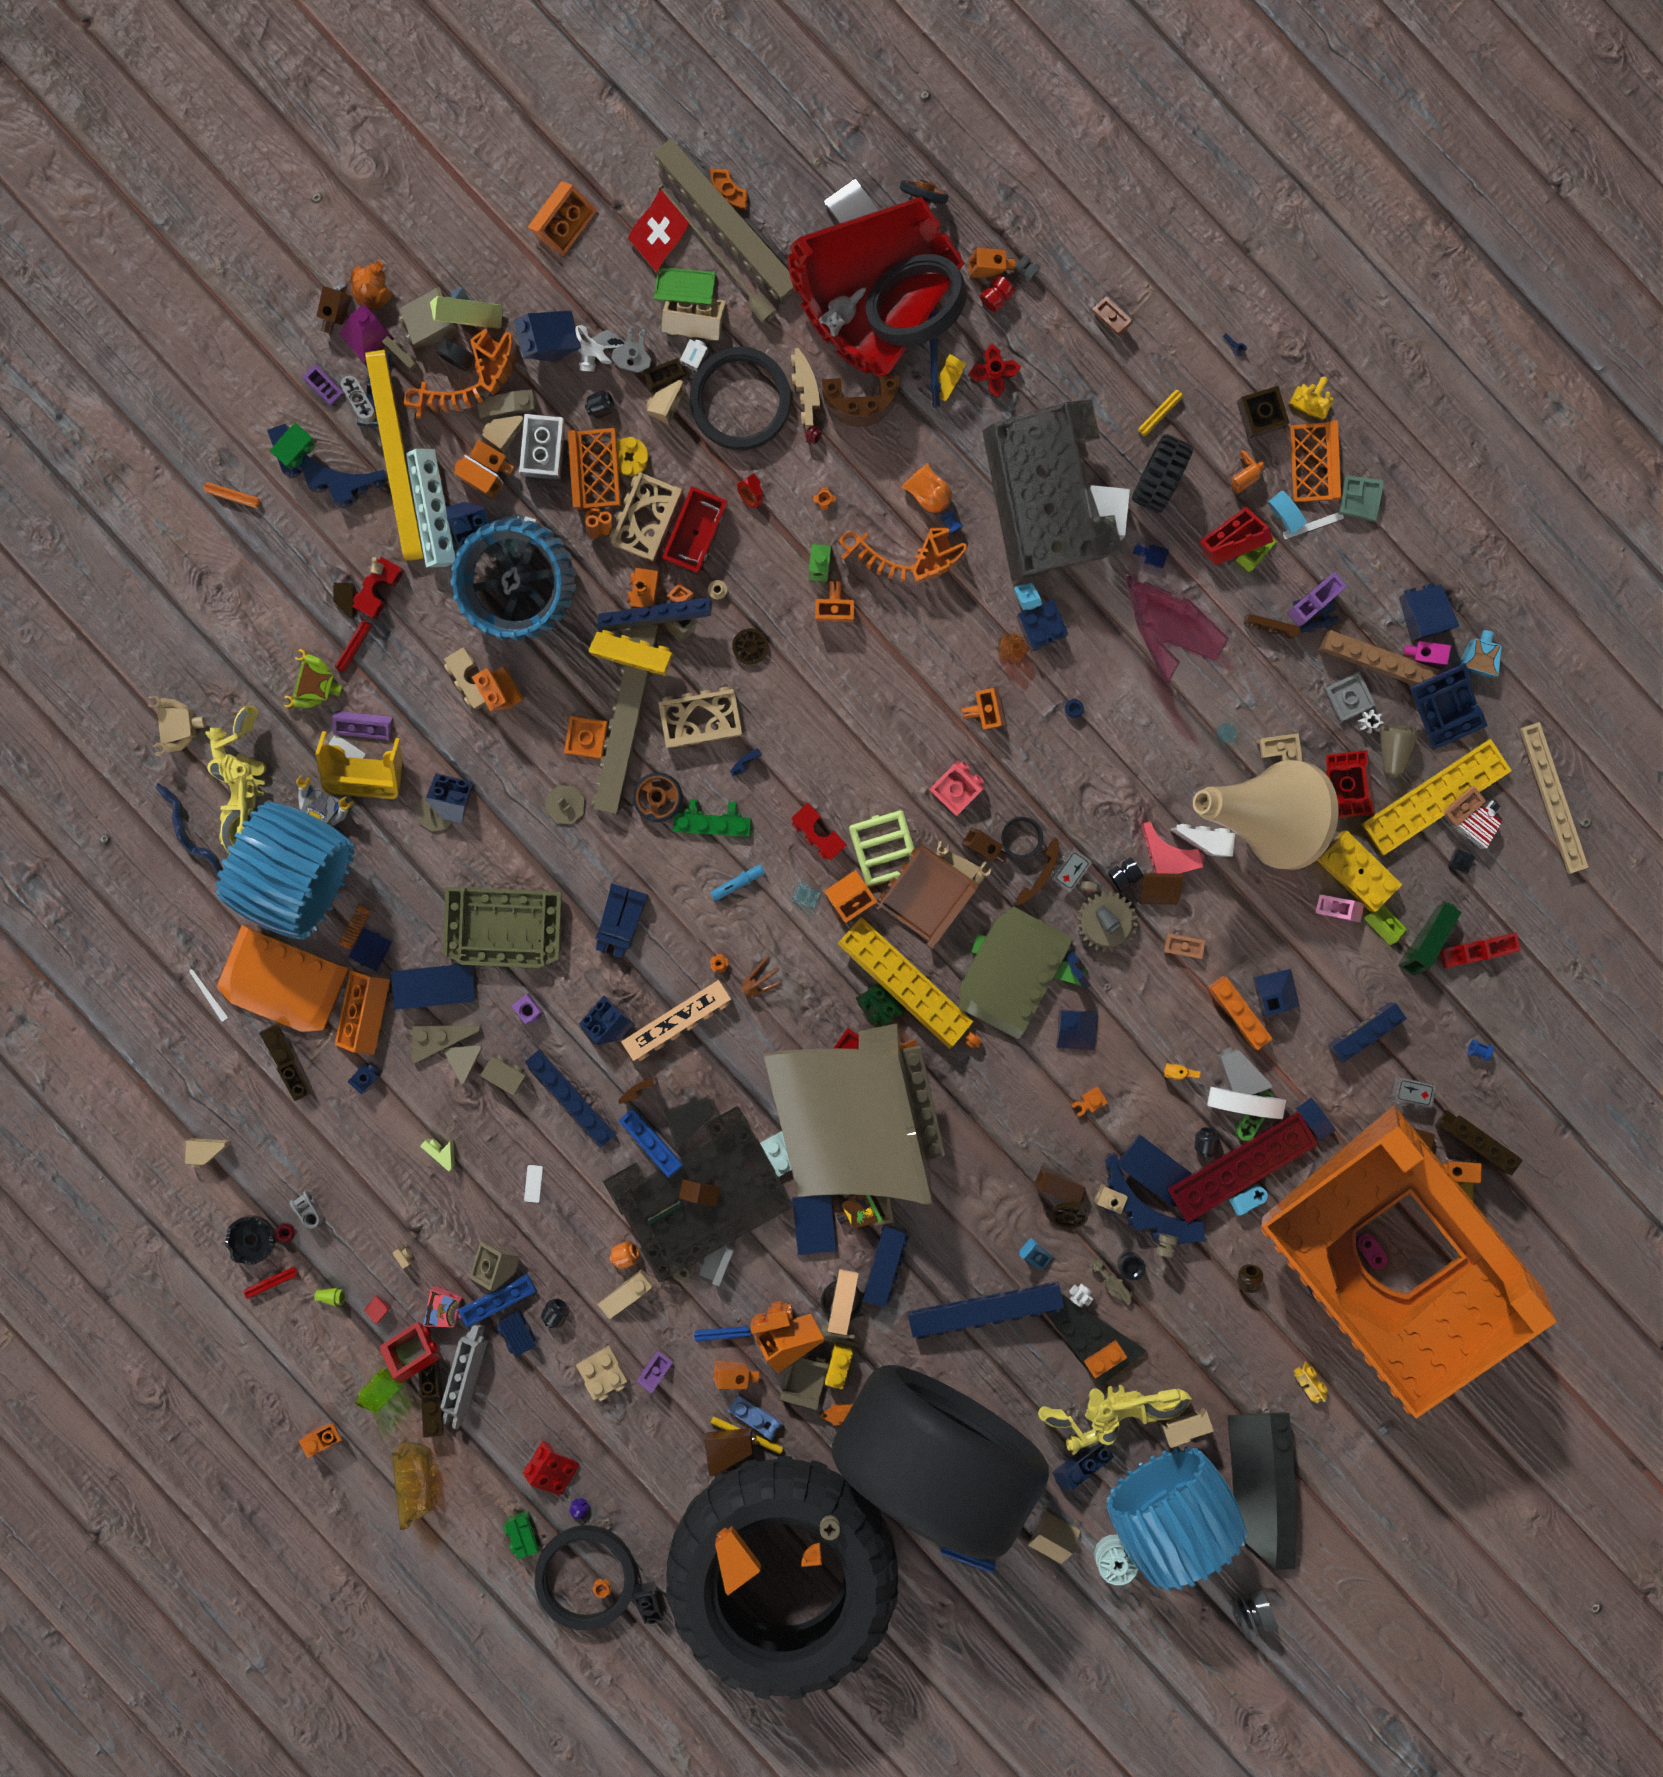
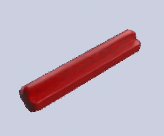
(353, 646)
(270, 1282)

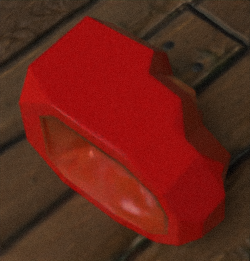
(750, 491)

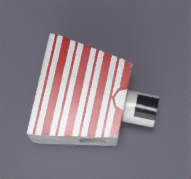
(1481, 825)

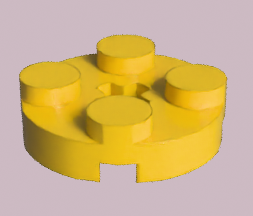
(640, 457)

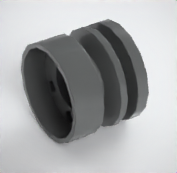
(1254, 1614)

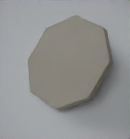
(565, 804)
(430, 818)

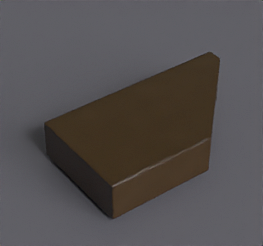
(343, 597)

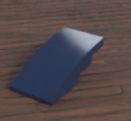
(432, 986)
(1152, 1167)

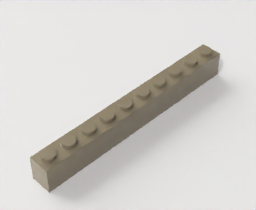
(724, 219)
(623, 729)

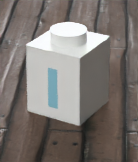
(694, 355)

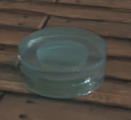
(1226, 733)

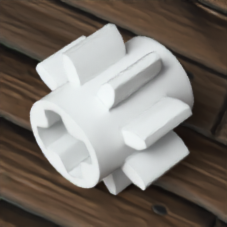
(1366, 725)
(1081, 1295)

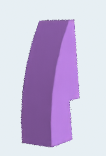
(1316, 599)

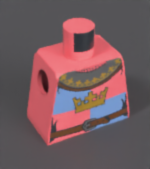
(442, 1308)

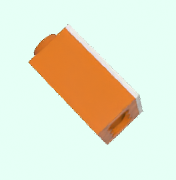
(478, 477)

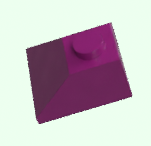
(364, 332)

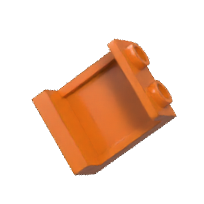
(497, 688)

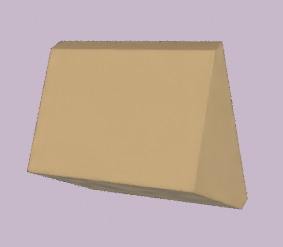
(1055, 1538)

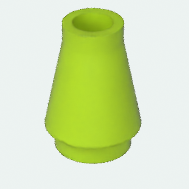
(331, 1296)

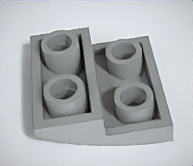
(850, 203)

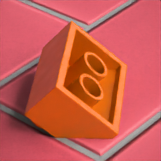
(562, 218)

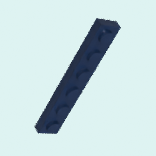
(655, 614)
(570, 1098)

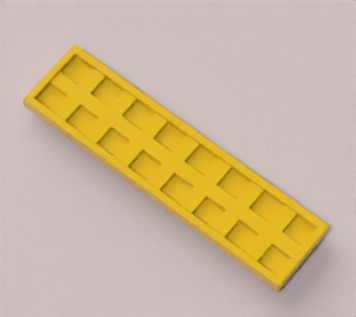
(1428, 800)
(905, 982)

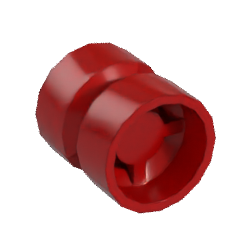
(1000, 290)

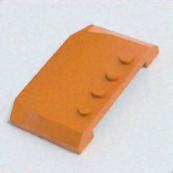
(281, 981)

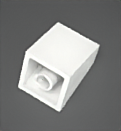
(1110, 501)

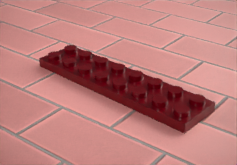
(1242, 1166)

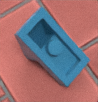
(1035, 1254)

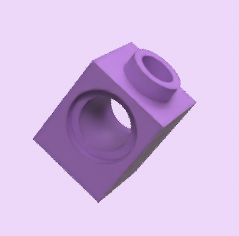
(519, 1009)

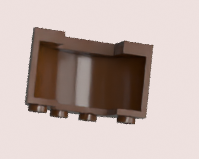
(860, 410)

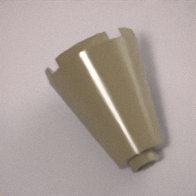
(1396, 747)

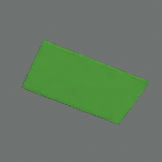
(684, 286)

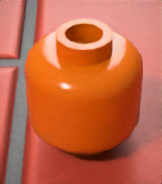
(624, 1255)

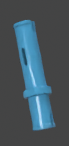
(738, 882)

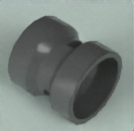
(1027, 268)

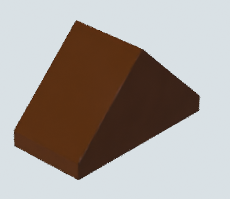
(699, 1192)

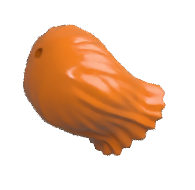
(929, 489)

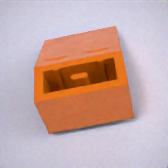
(788, 1344)

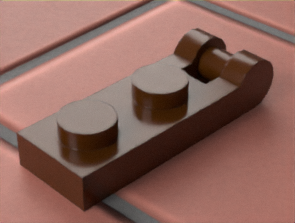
(1272, 626)

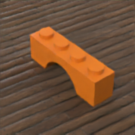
(1240, 1012)

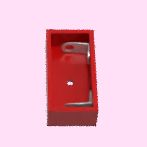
(700, 513)

